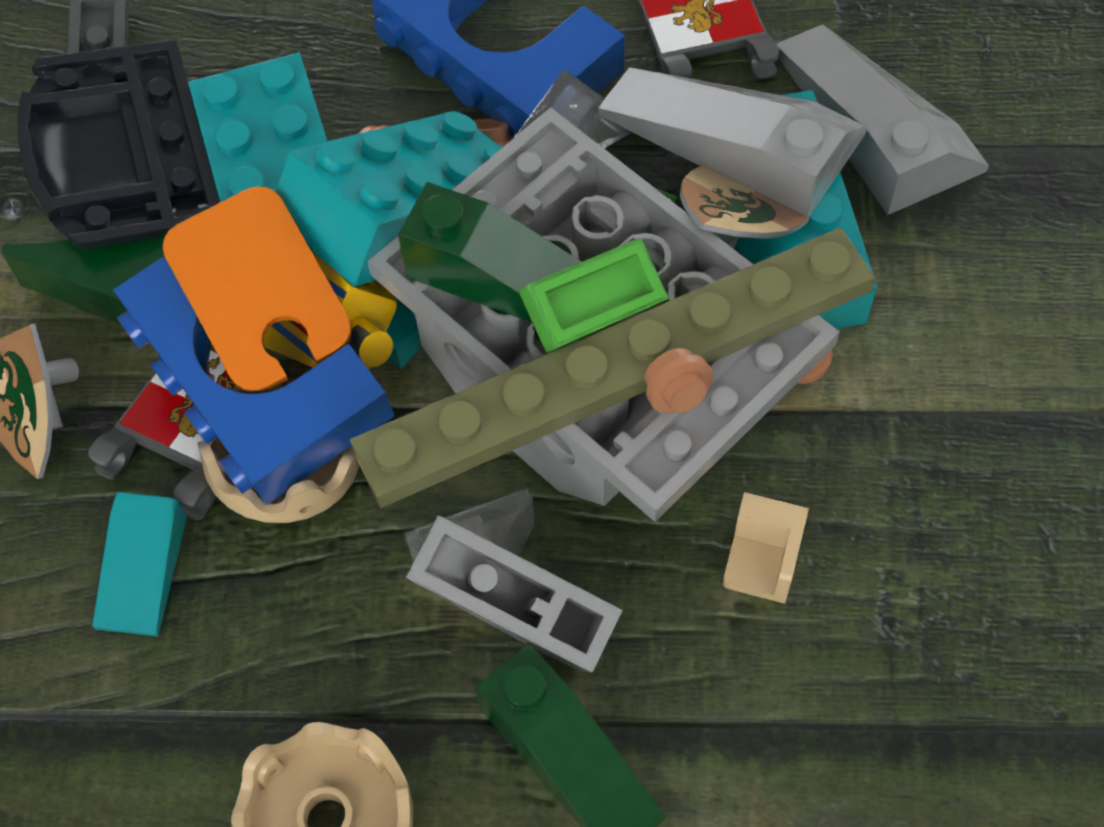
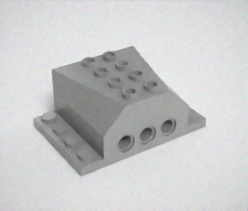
(588, 205)

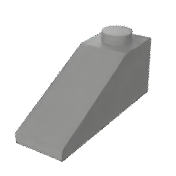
(514, 595)

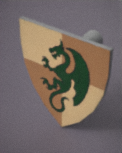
(734, 209)
(27, 398)

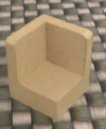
(765, 547)

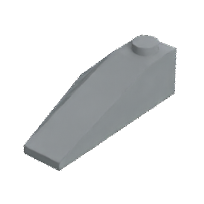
(757, 138)
(908, 142)

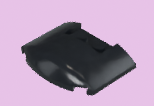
(114, 144)

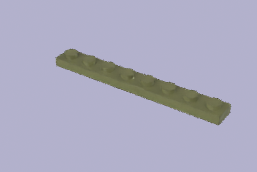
(607, 366)

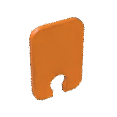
(247, 271)

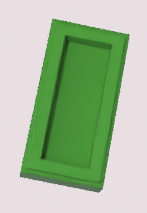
(593, 294)

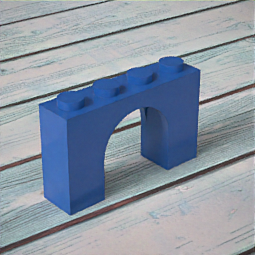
(499, 83)
(269, 435)

